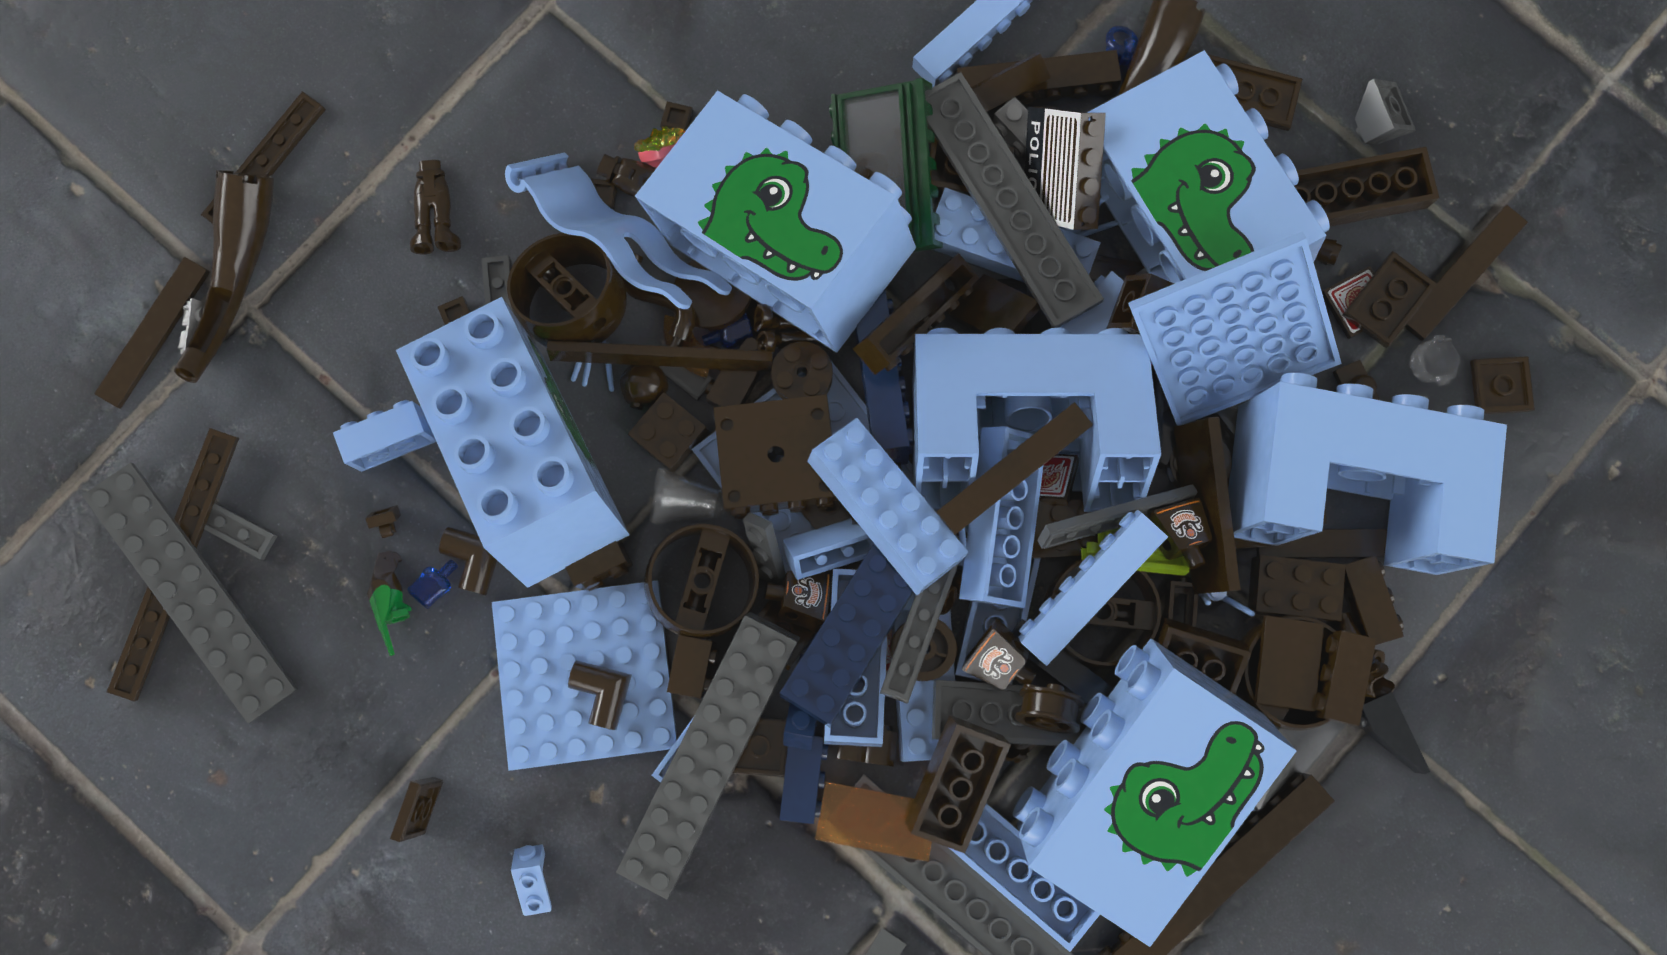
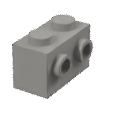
(1012, 125)

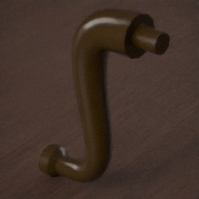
(684, 318)

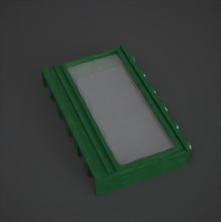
(890, 136)

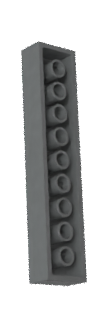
(708, 755)

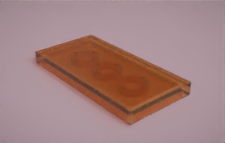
(869, 821)

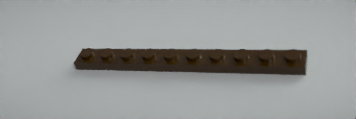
(191, 517)

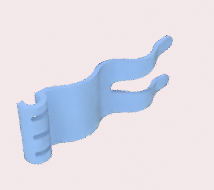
(575, 208)

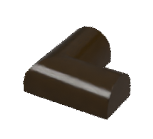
(479, 562)
(607, 685)

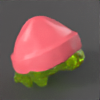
(657, 145)

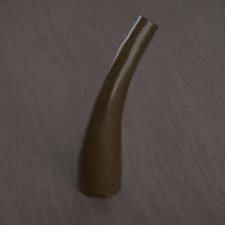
(1163, 40)
(239, 233)

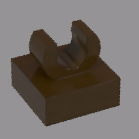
(385, 520)

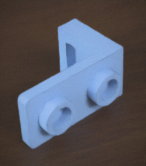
(529, 879)

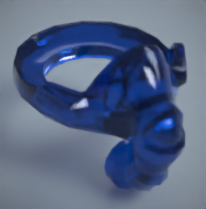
(1124, 52)

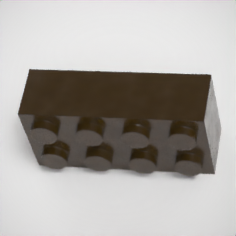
(957, 784)

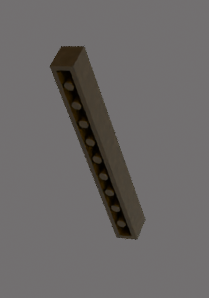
(1240, 860)

